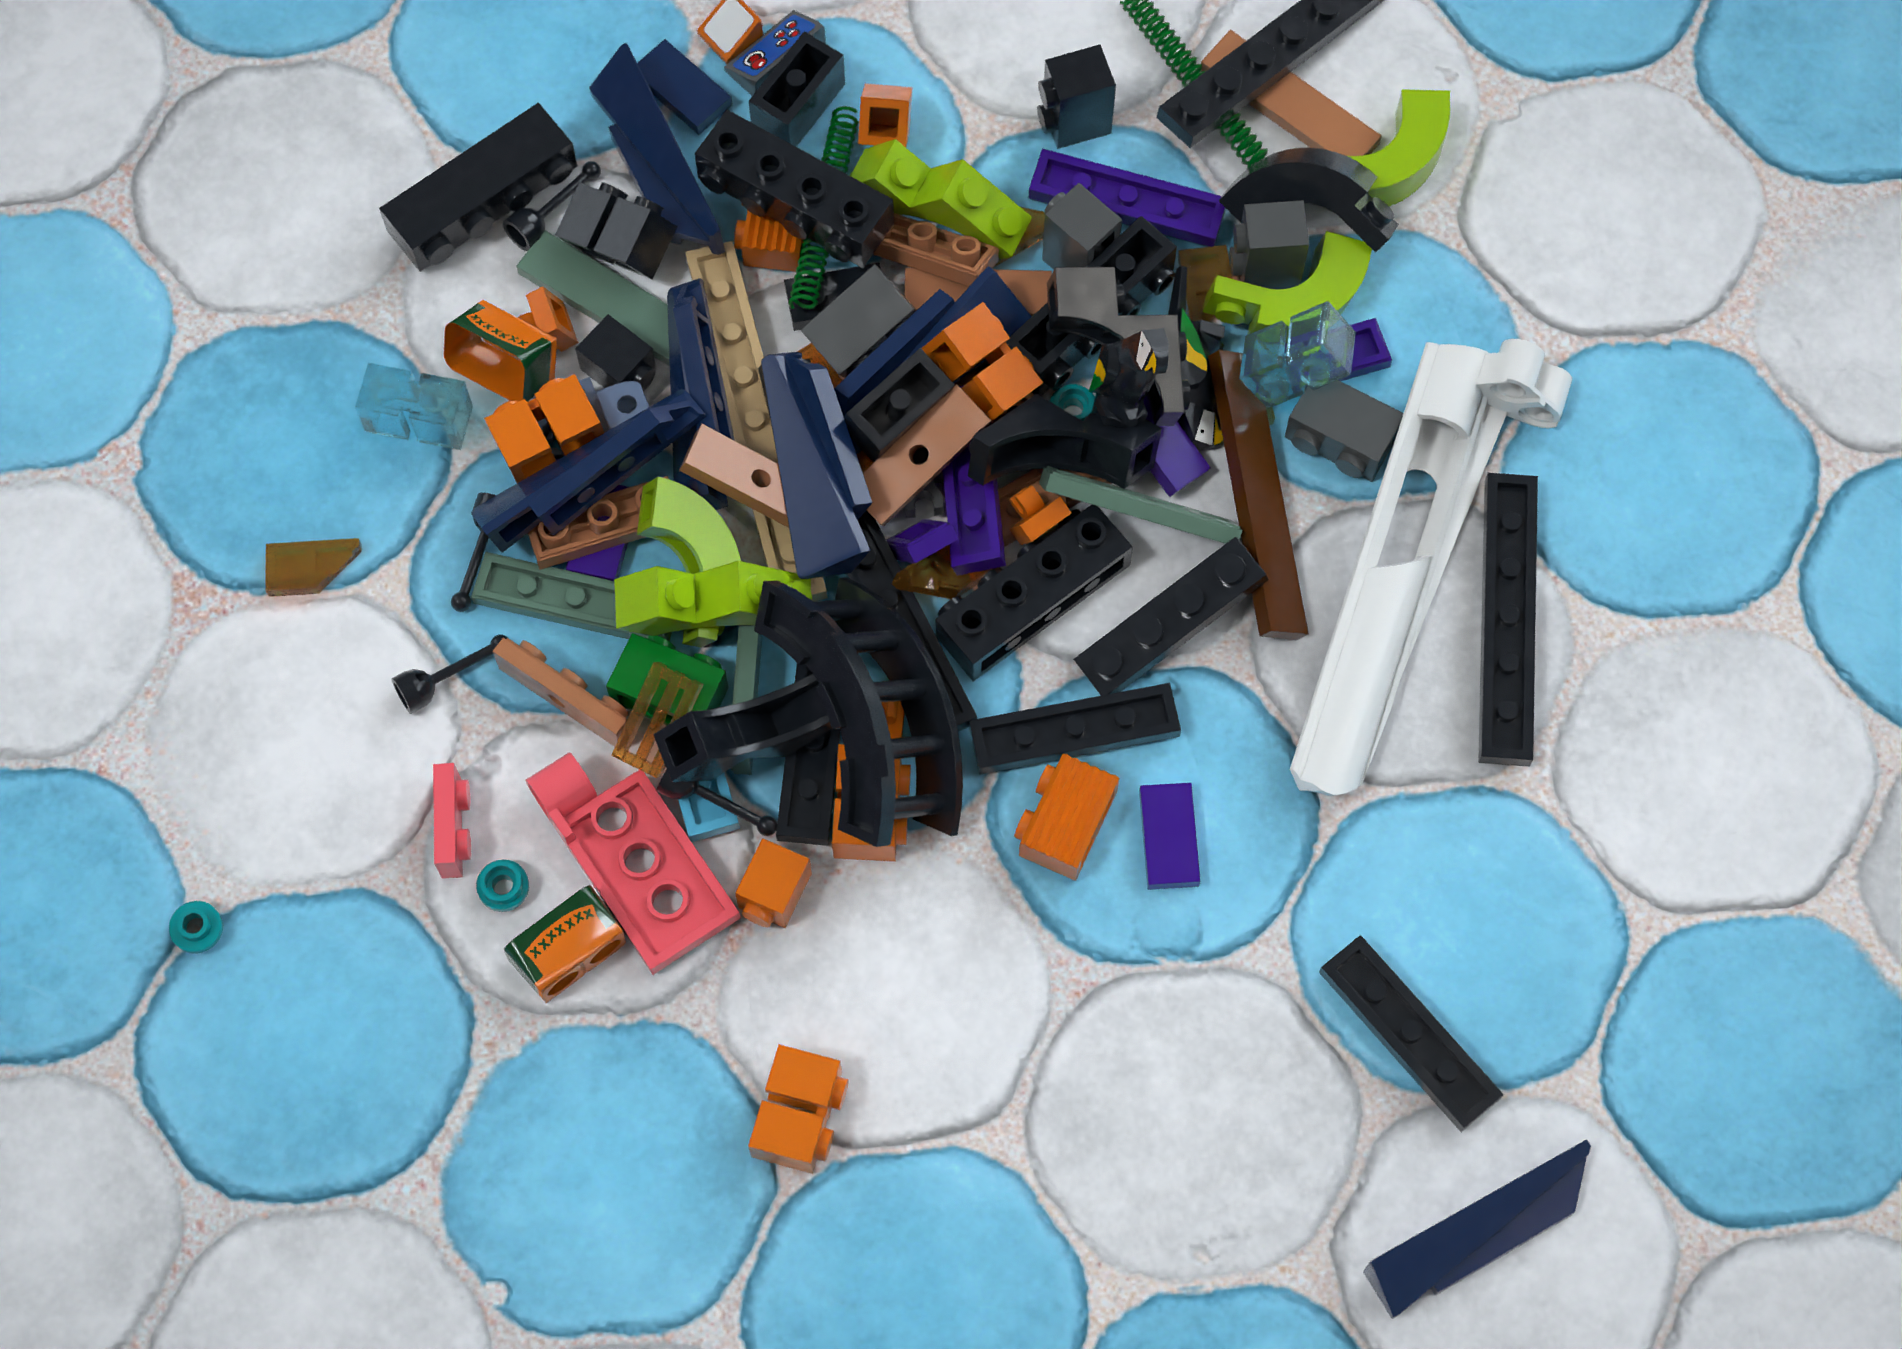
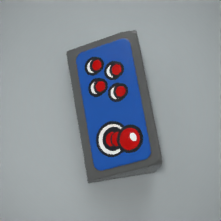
(762, 56)

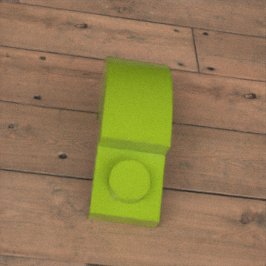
(692, 532)

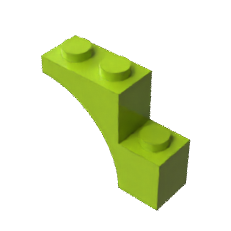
(944, 194)
(675, 600)

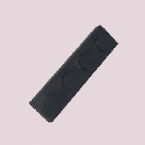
(1171, 618)
(1074, 728)
(809, 787)
(1411, 1033)

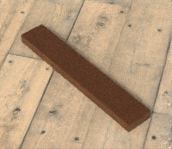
(1258, 499)

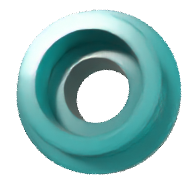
(1074, 396)
(498, 871)
(201, 940)

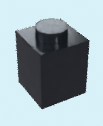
(616, 355)

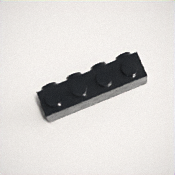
(479, 187)
(794, 189)
(1142, 265)
(1032, 590)

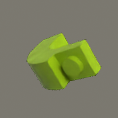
(1415, 150)
(1334, 276)

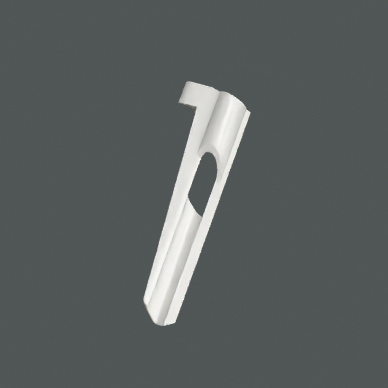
(1449, 434)

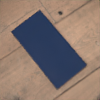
(683, 87)

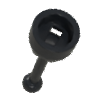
(528, 225)
(461, 600)
(417, 687)
(765, 825)

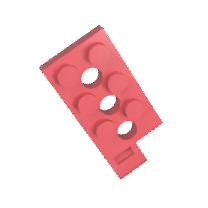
(574, 812)

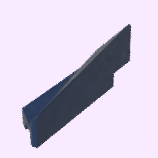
(652, 151)
(923, 326)
(698, 371)
(816, 467)
(586, 474)
(1479, 1232)

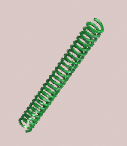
(1238, 127)
(826, 154)

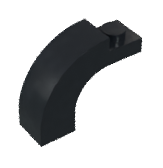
(1318, 179)

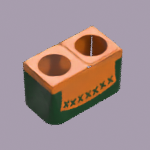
(492, 367)
(565, 944)

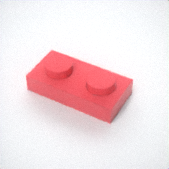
(450, 841)

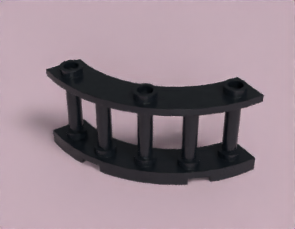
(829, 642)

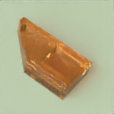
(1202, 268)
(936, 577)

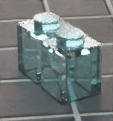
(1316, 355)
(436, 406)

